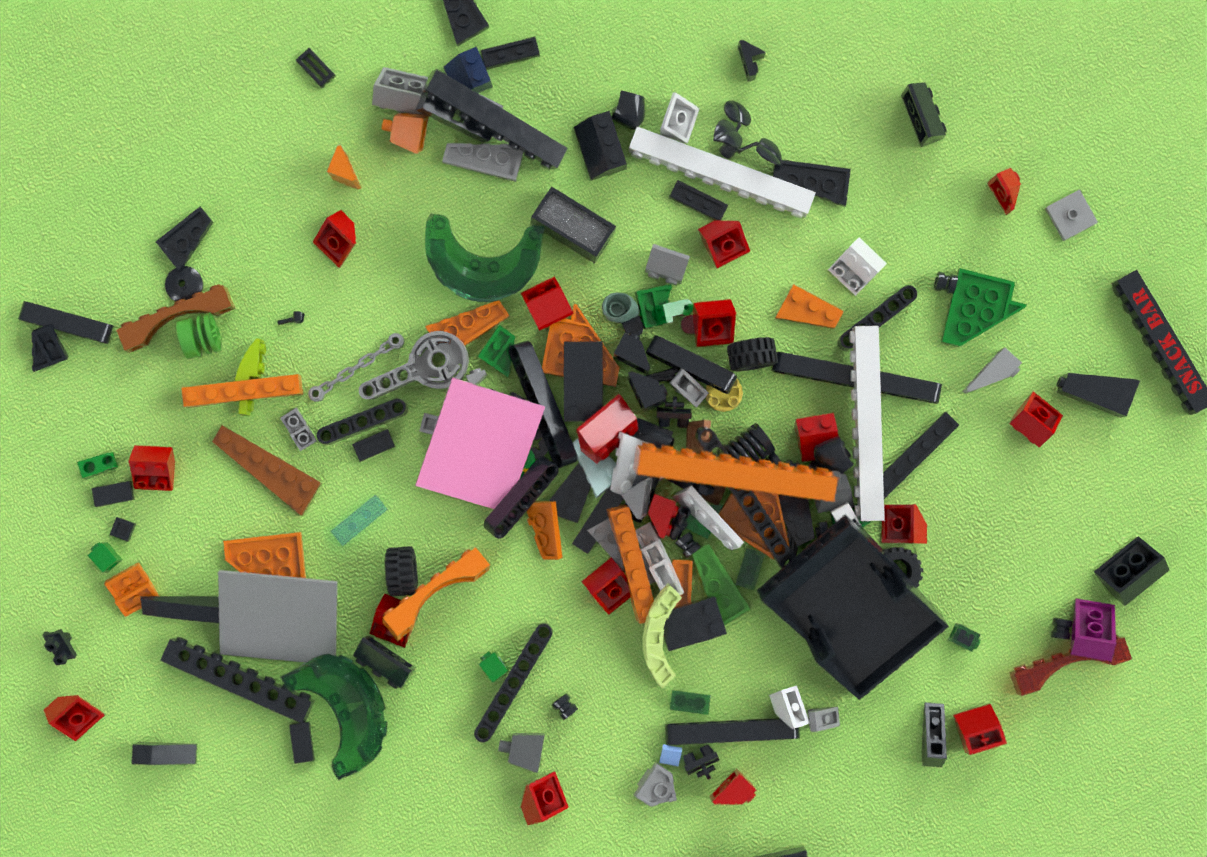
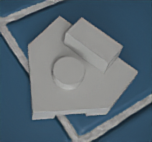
(656, 786)

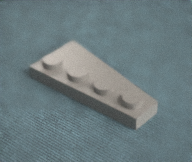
(485, 158)
(604, 536)

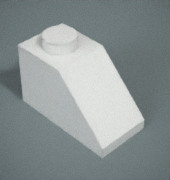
(789, 707)

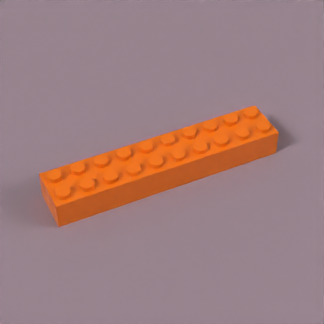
(735, 473)

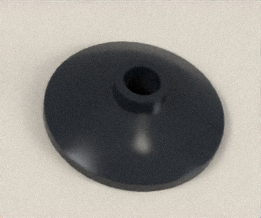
(192, 285)

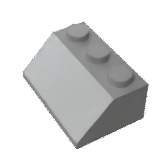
(398, 90)

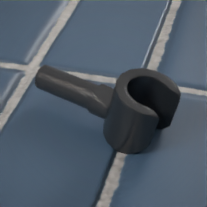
(298, 317)

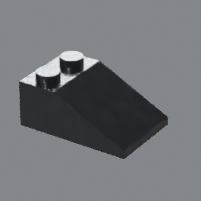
(693, 623)

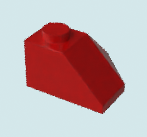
(1005, 188)

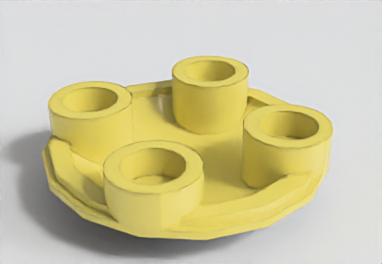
(722, 401)

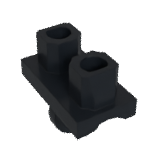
(677, 411)
(59, 644)
(709, 758)

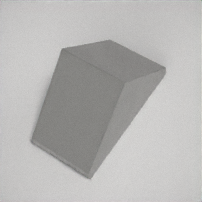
(638, 498)

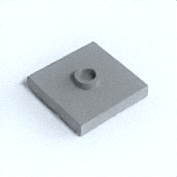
(1071, 215)

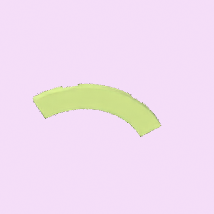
(654, 633)

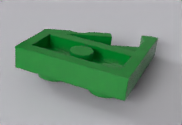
(496, 350)

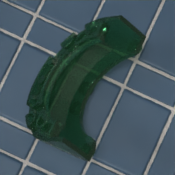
(479, 276)
(355, 703)

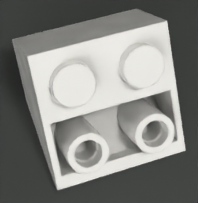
(857, 266)

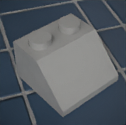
(666, 264)

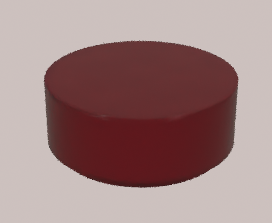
(687, 325)

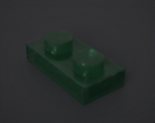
(750, 569)
(690, 702)

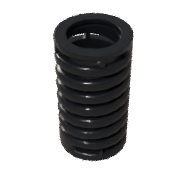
(754, 437)

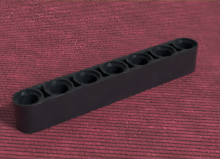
(538, 392)
(510, 691)
(729, 731)

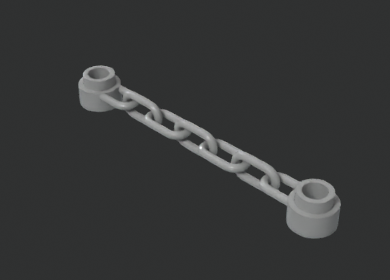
(320, 397)

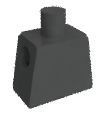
(842, 495)
(524, 750)

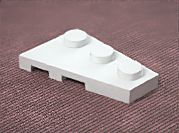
(623, 472)

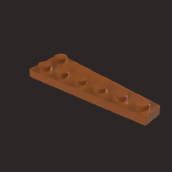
(277, 475)

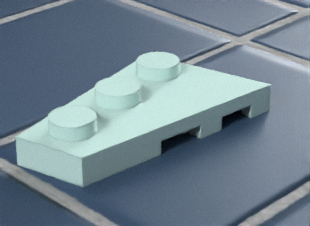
(598, 474)

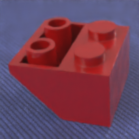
(547, 303)
(152, 467)
(660, 514)
(379, 630)
(979, 729)

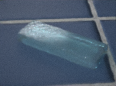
(359, 520)

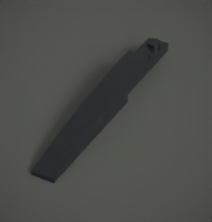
(182, 607)

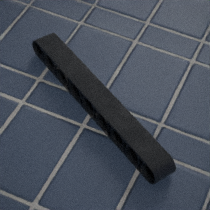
(840, 375)
(752, 508)

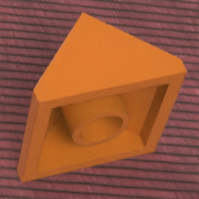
(341, 169)

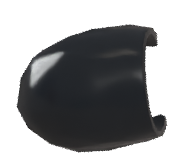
(630, 110)
(833, 455)

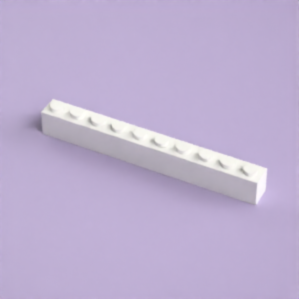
(721, 172)
(867, 423)

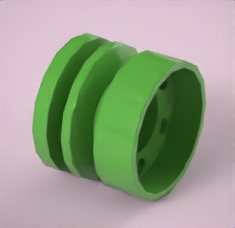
(195, 336)

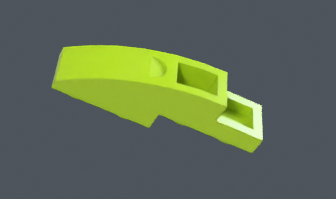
(249, 368)

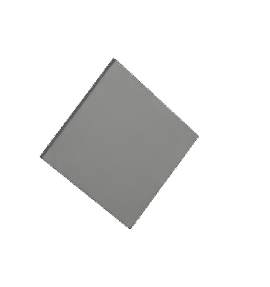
(276, 616)

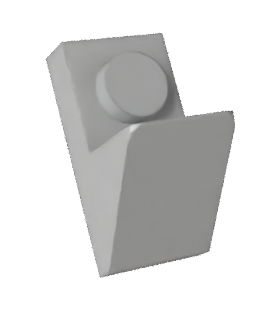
(688, 388)
(823, 718)

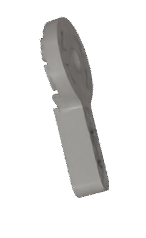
(422, 368)

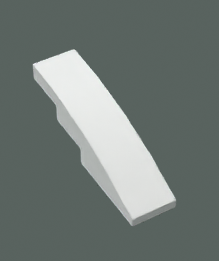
(657, 558)

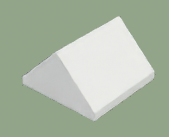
(679, 119)

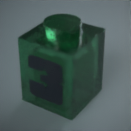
(964, 637)

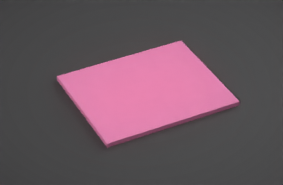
(479, 444)

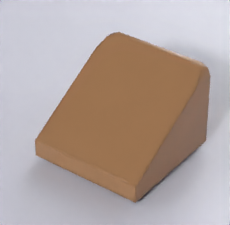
(717, 496)

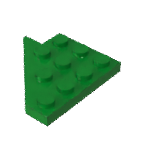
(977, 306)

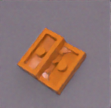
(129, 587)

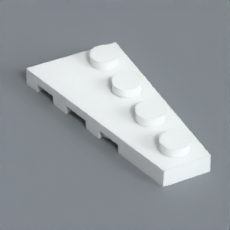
(708, 517)

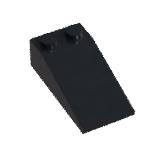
(583, 380)

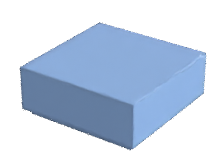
(670, 755)

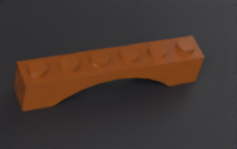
(139, 333)

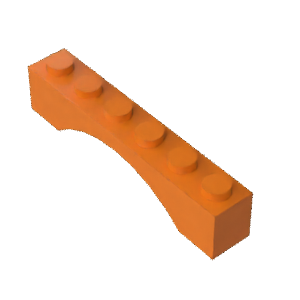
(242, 390)
(631, 556)
(467, 569)

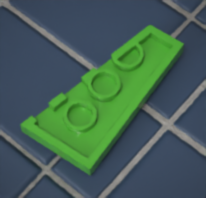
(719, 584)

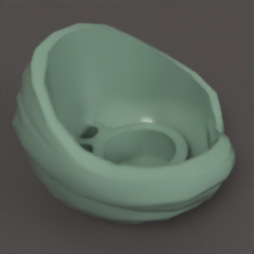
(616, 306)

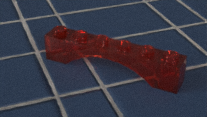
(1032, 678)

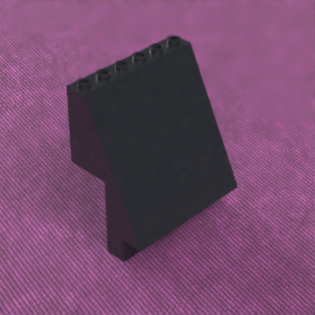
(853, 607)

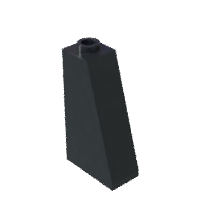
(1101, 392)

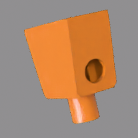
(407, 130)

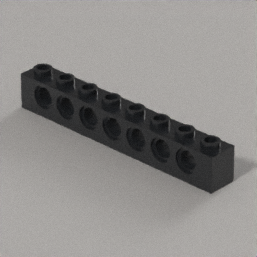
(173, 657)

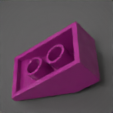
(1093, 630)

